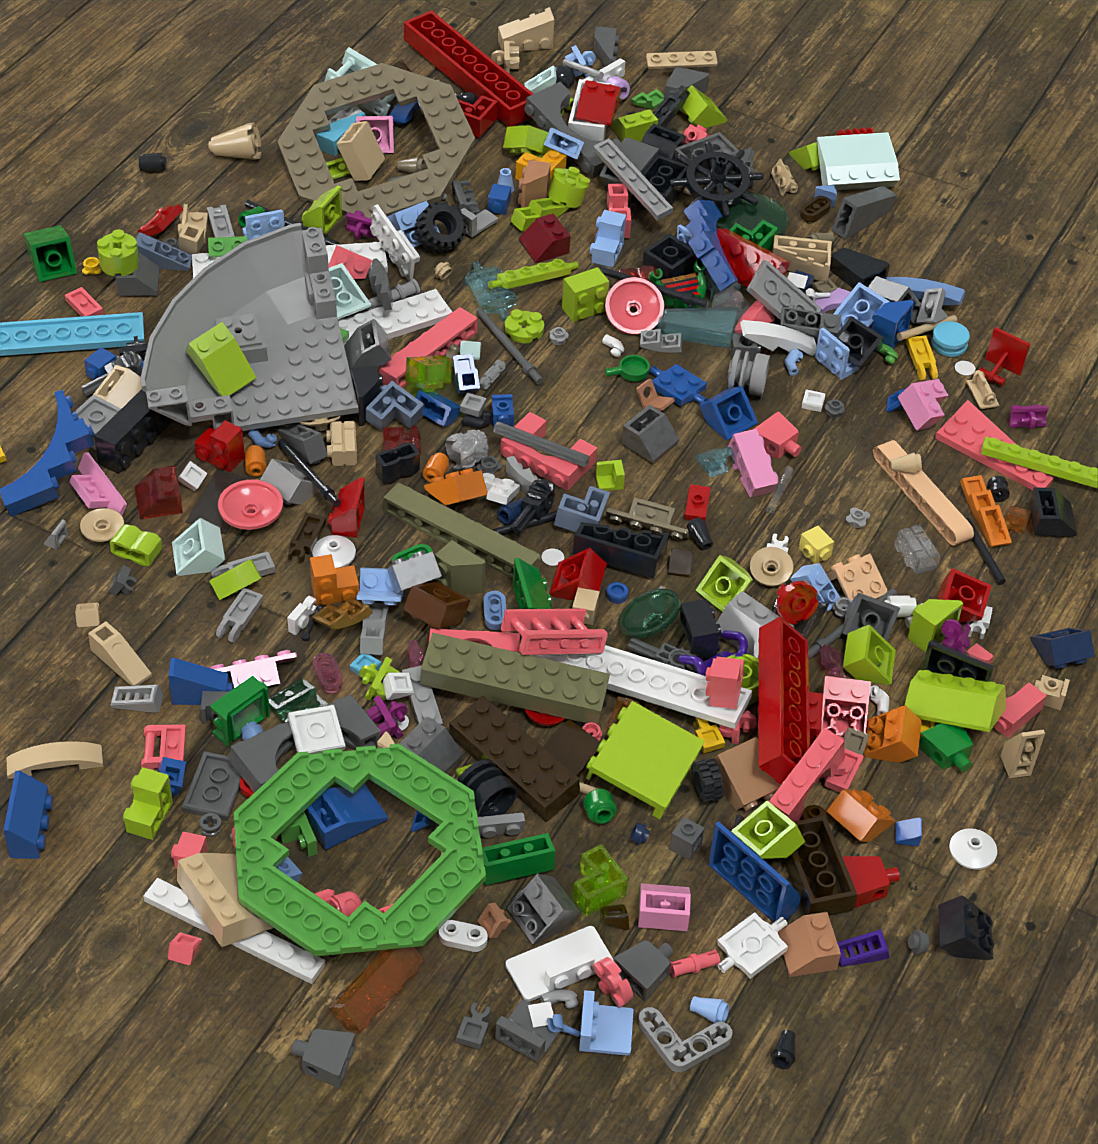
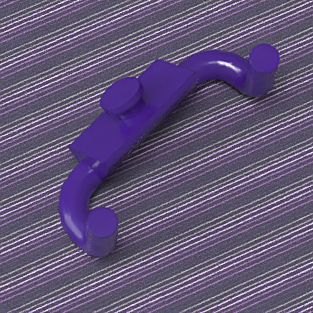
(702, 666)

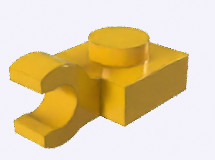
(710, 734)

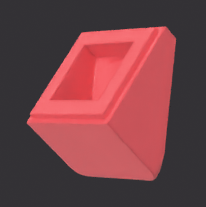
(184, 948)

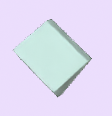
(471, 347)

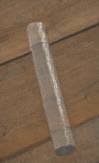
(779, 490)

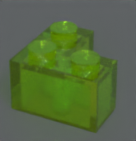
(428, 371)
(601, 882)

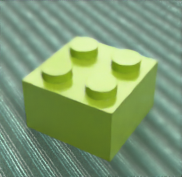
(585, 294)

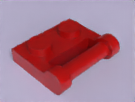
(161, 220)

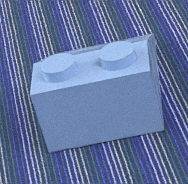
(861, 305)

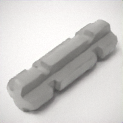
(491, 374)

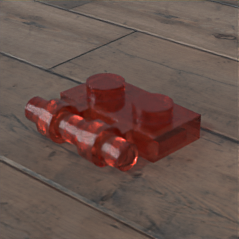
(395, 436)

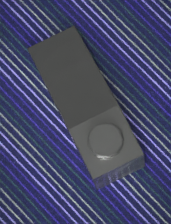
(304, 441)

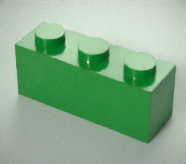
(518, 858)

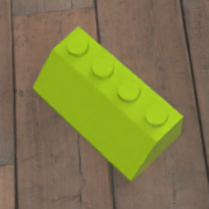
(956, 700)

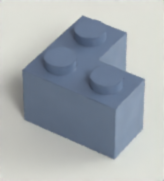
(394, 403)
(575, 510)

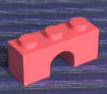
(618, 202)

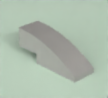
(374, 630)

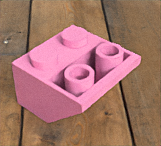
(664, 907)

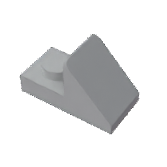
(931, 306)

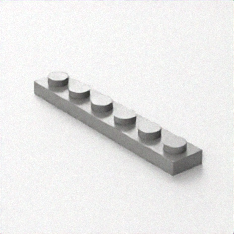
(633, 179)

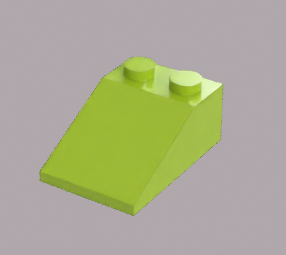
(221, 360)

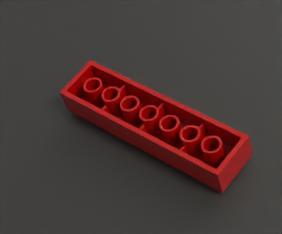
(782, 698)

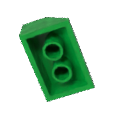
(530, 587)

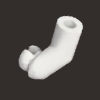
(615, 344)
(880, 698)

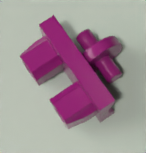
(359, 224)
(1028, 416)
(955, 634)
(381, 711)

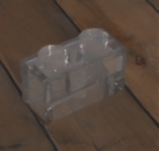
(917, 549)

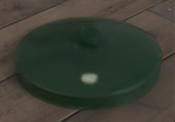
(751, 215)

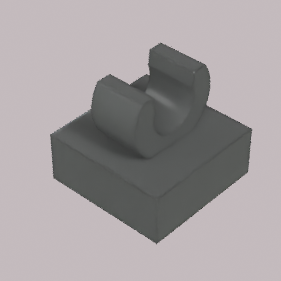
(121, 580)

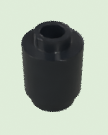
(152, 162)

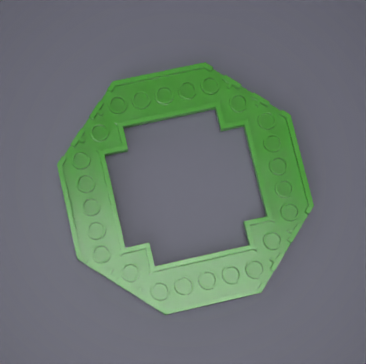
(308, 917)

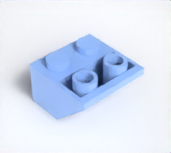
(406, 219)

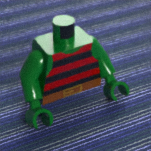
(685, 283)

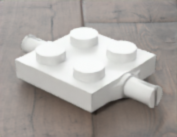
(752, 945)

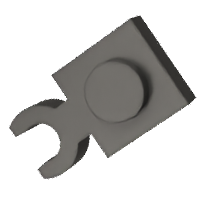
(474, 1029)

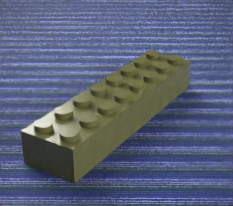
(514, 678)

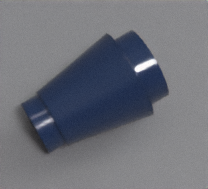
(508, 513)

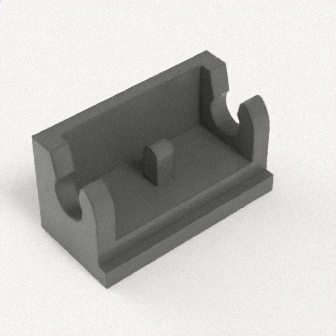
(464, 197)

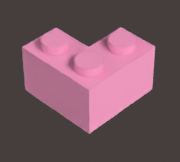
(922, 403)

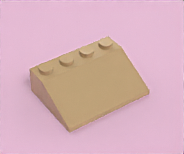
(212, 888)

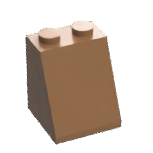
(742, 777)

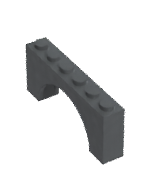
(546, 110)
(258, 755)

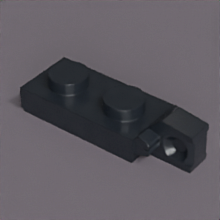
(671, 106)

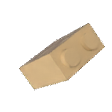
(360, 151)

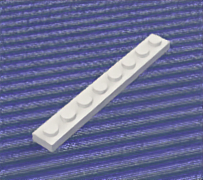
(262, 945)

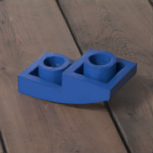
(404, 113)

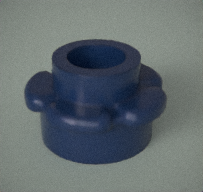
(639, 833)

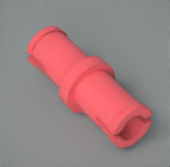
(694, 963)

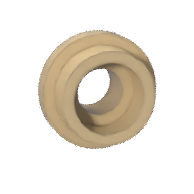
(442, 270)

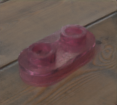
(329, 674)

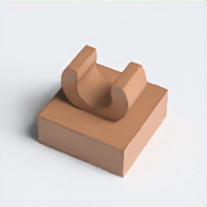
(493, 920)

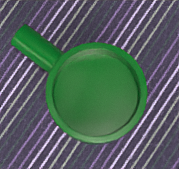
(631, 368)

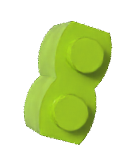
(136, 545)

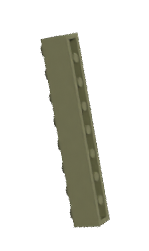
(449, 525)

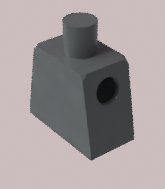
(645, 967)
(326, 1055)

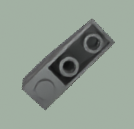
(606, 45)
(810, 321)

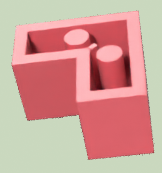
(725, 682)

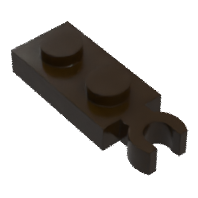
(306, 535)

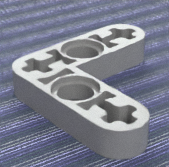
(679, 1048)

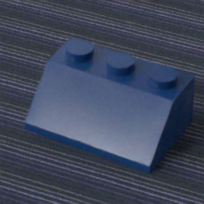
(27, 817)

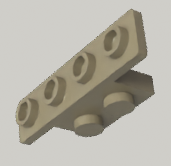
(649, 516)

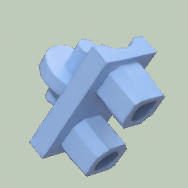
(585, 59)

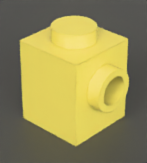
(816, 545)

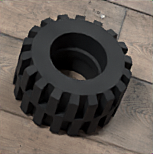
(449, 217)

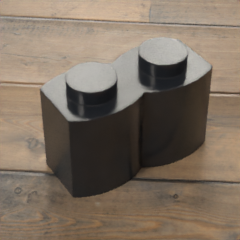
(397, 462)

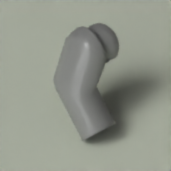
(558, 995)

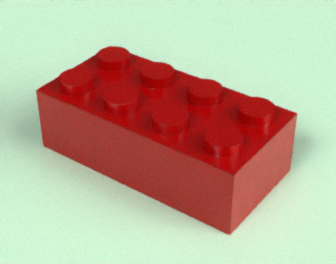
(746, 256)

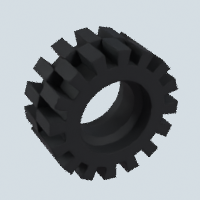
(707, 780)

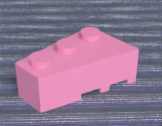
(753, 463)

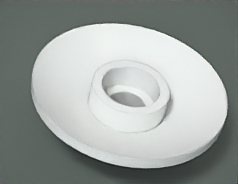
(340, 547)
(973, 856)

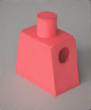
(779, 436)

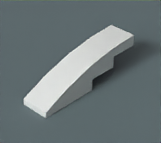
(775, 335)

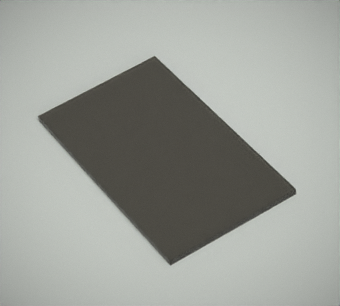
(208, 503)

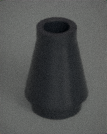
(699, 532)
(784, 1050)

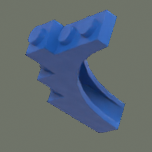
(706, 244)
(41, 482)

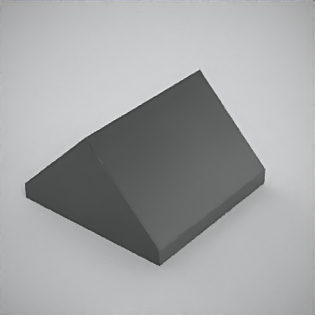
(870, 611)

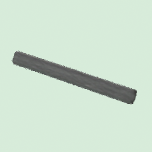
(541, 444)

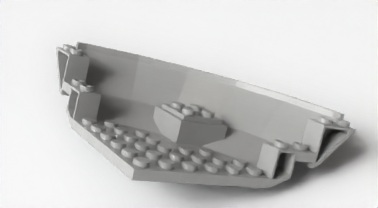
(290, 333)

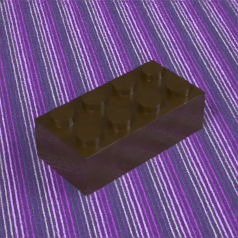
(820, 870)

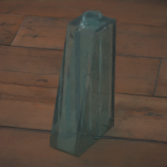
(700, 325)

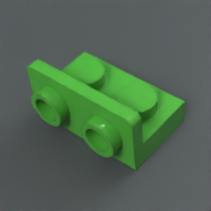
(222, 245)

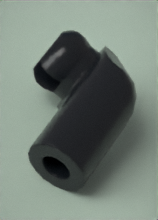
(479, 422)

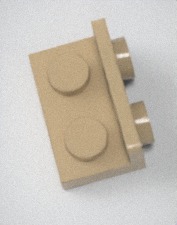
(197, 218)

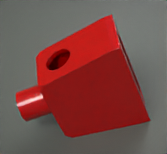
(870, 878)

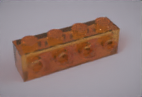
(375, 986)

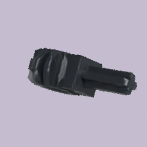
(535, 504)

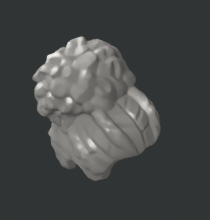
(467, 448)

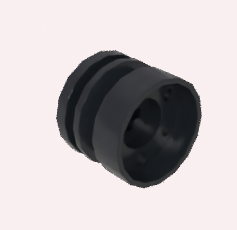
(491, 789)

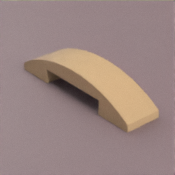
(55, 755)

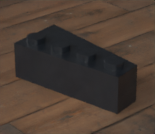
(623, 549)

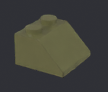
(460, 569)

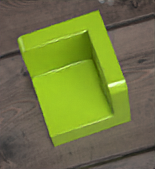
(610, 475)

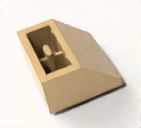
(119, 386)

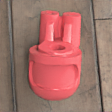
(344, 902)

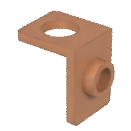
(656, 401)

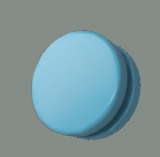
(950, 339)

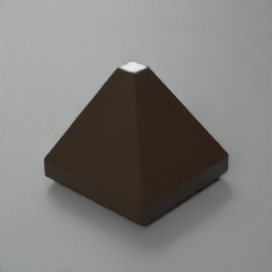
(616, 915)

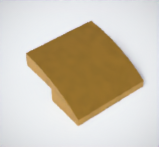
(344, 615)

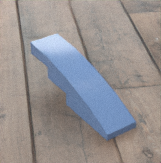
(952, 297)

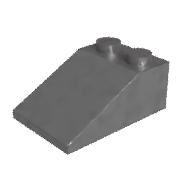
(695, 148)

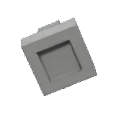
(473, 405)

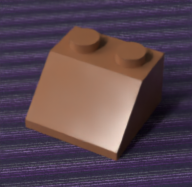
(810, 945)

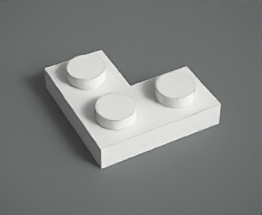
(500, 489)

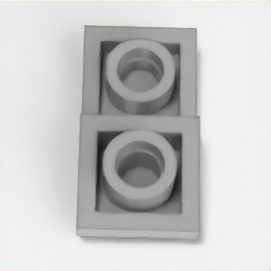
(655, 341)
(518, 475)

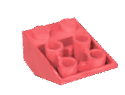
(844, 704)

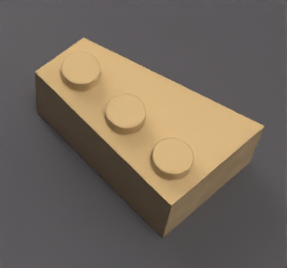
(530, 33)
(805, 255)

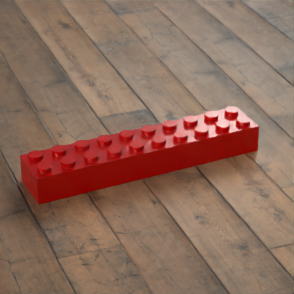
(467, 65)

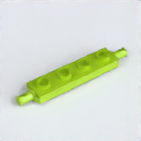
(533, 274)

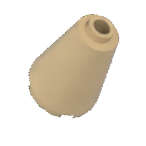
(237, 143)

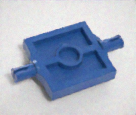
(678, 384)

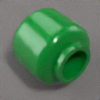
(599, 806)

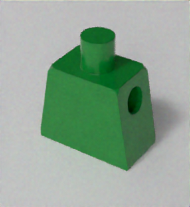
(947, 746)

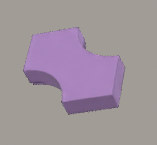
(832, 302)

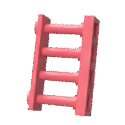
(553, 631)

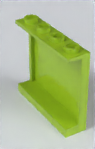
(646, 756)

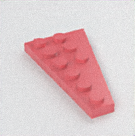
(966, 433)

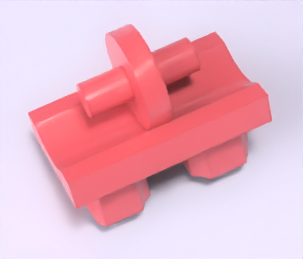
(746, 722)

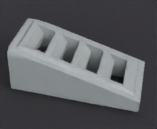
(151, 703)

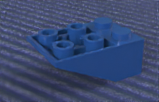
(342, 814)

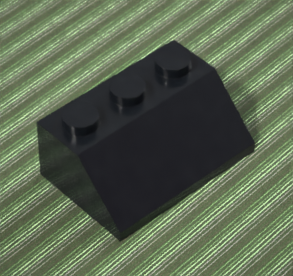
(949, 660)

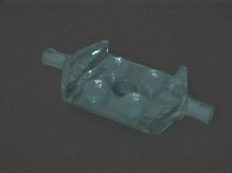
(490, 300)

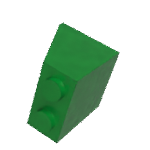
(50, 253)

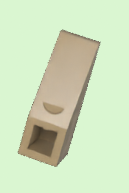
(118, 654)

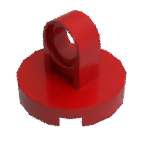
(796, 601)

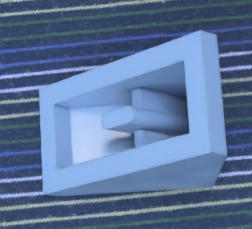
(563, 143)

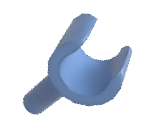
(556, 1025)

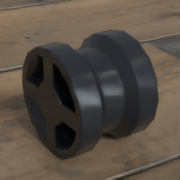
(999, 488)

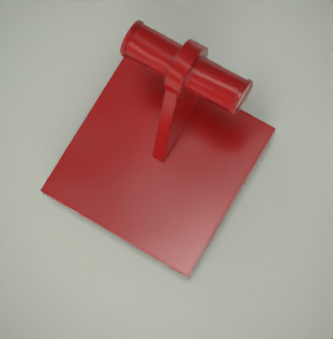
(1007, 353)

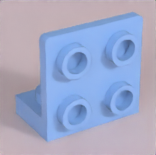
(263, 223)
(834, 355)
(377, 586)
(605, 1027)

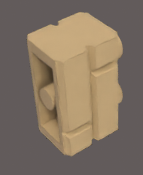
(343, 443)

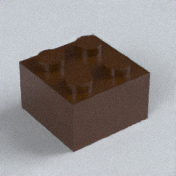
(436, 605)

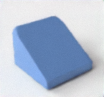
(827, 191)

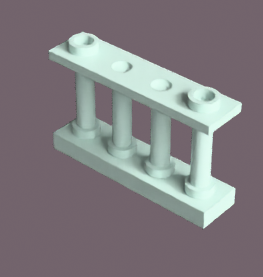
(355, 62)

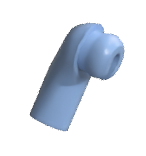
(791, 360)

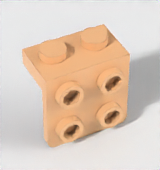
(858, 576)

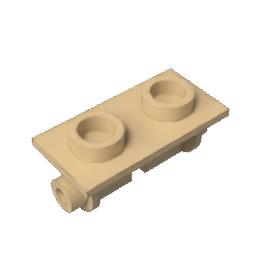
(783, 178)
(981, 391)

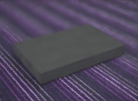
(213, 787)

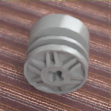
(749, 372)

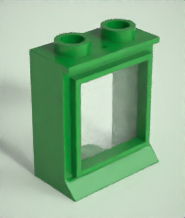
(239, 707)

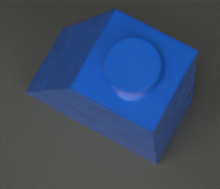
(190, 679)

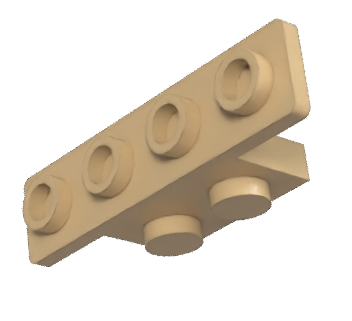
(687, 60)

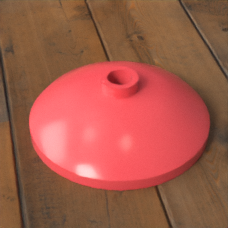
(635, 294)
(250, 504)

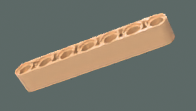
(925, 496)

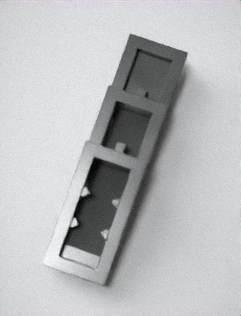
(380, 284)

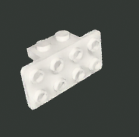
(395, 243)
(557, 963)

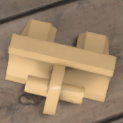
(509, 57)

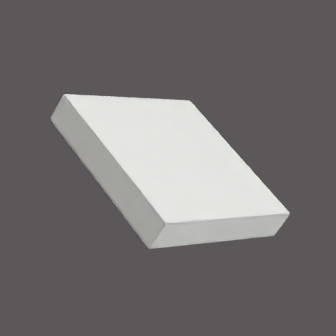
(316, 730)

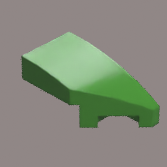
(650, 100)

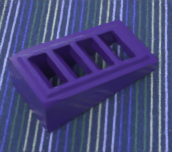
(864, 957)

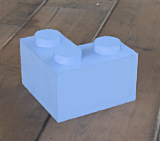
(608, 238)

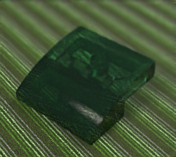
(294, 698)

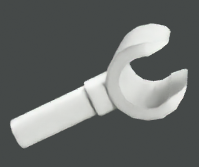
(812, 295)

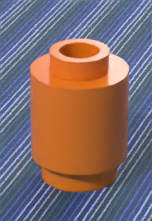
(255, 460)
(436, 466)

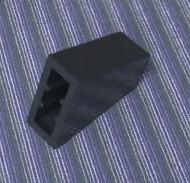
(857, 267)

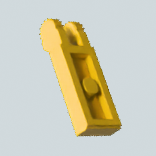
(922, 356)

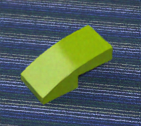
(235, 579)

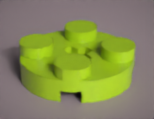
(532, 321)

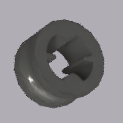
(210, 831)

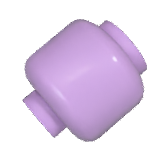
(617, 81)

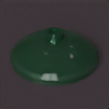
(649, 613)

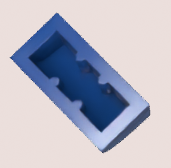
(438, 407)

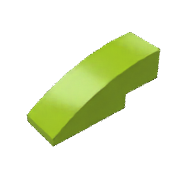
(525, 216)

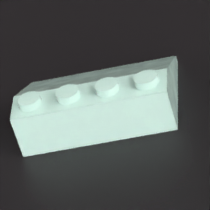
(858, 161)
(347, 292)

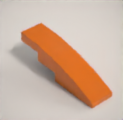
(985, 511)

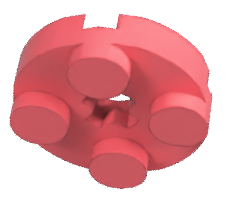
(611, 981)

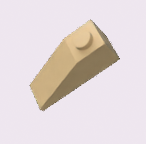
(1021, 753)

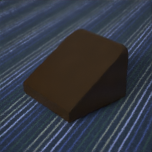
(680, 562)

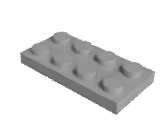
(777, 291)

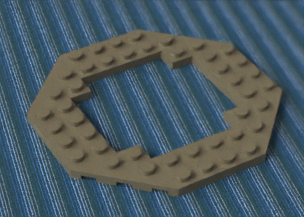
(441, 113)

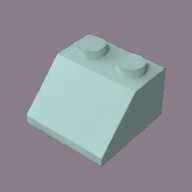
(198, 549)

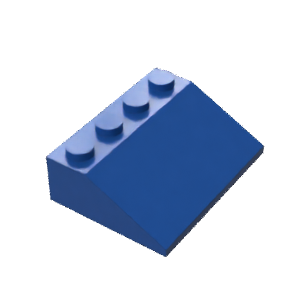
(752, 876)

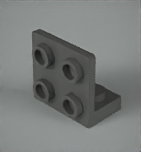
(522, 1036)

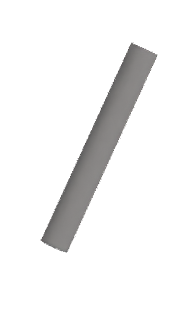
(584, 69)

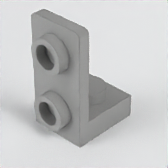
(477, 222)

